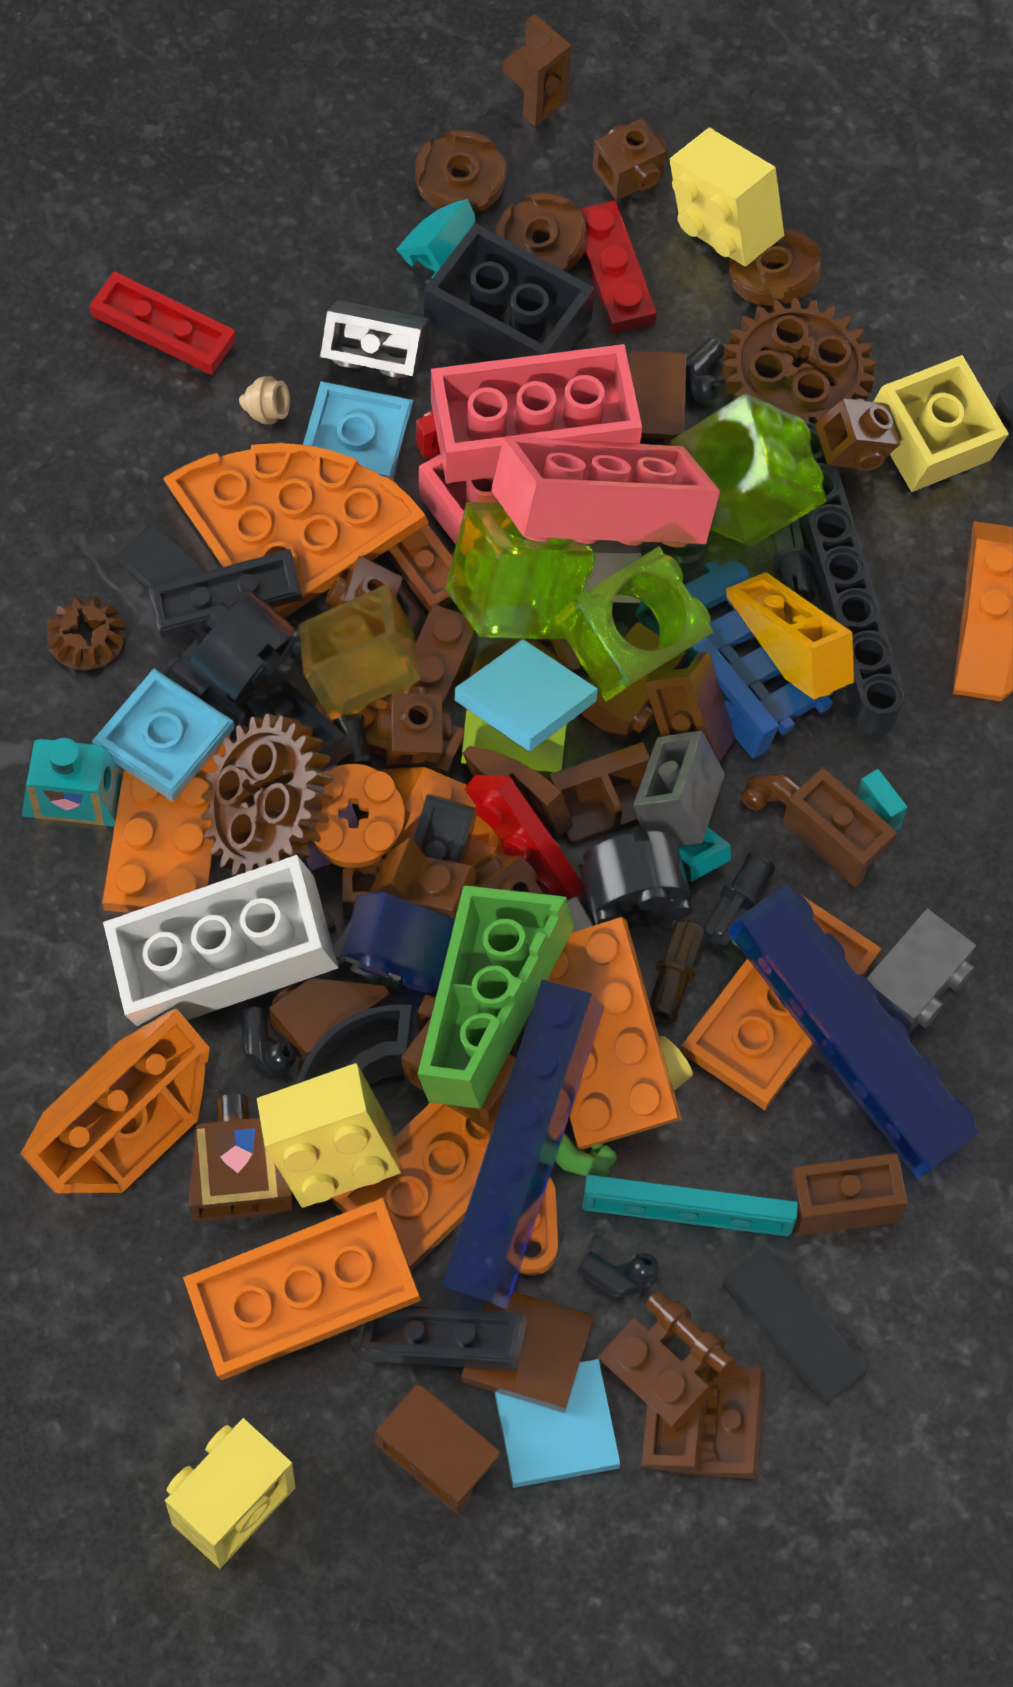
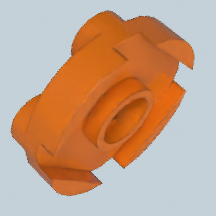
(375, 835)

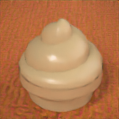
(266, 400)

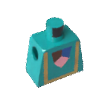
(72, 783)

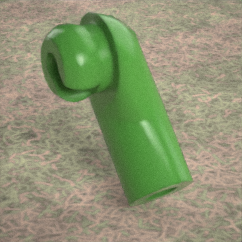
(576, 1161)

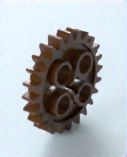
(800, 365)
(266, 794)

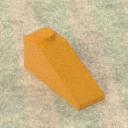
(797, 636)

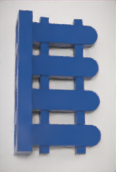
(750, 706)

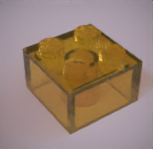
(359, 652)

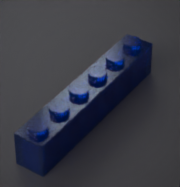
(853, 1030)
(523, 1144)

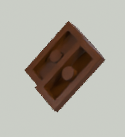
(539, 792)
(548, 1355)
(719, 1436)

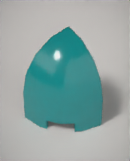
(438, 235)

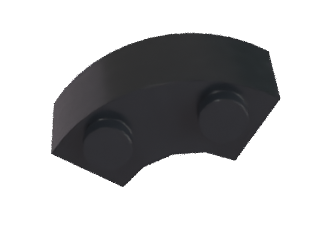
(369, 1038)

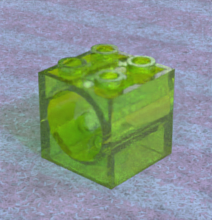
(759, 465)
(510, 582)
(599, 646)

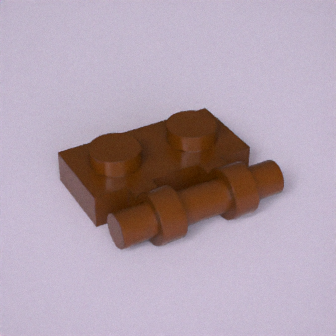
(655, 1373)

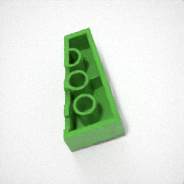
(488, 988)

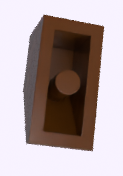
(312, 1009)

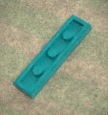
(689, 1205)

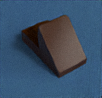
(422, 879)

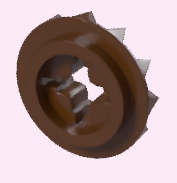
(72, 649)

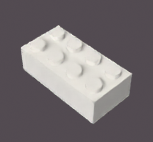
(221, 943)

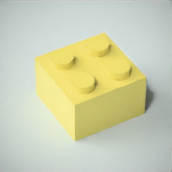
(727, 197)
(941, 423)
(328, 1135)
(229, 1491)

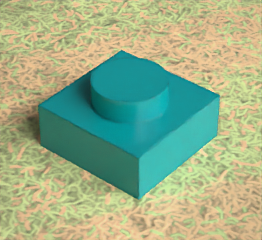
(882, 799)
(705, 856)

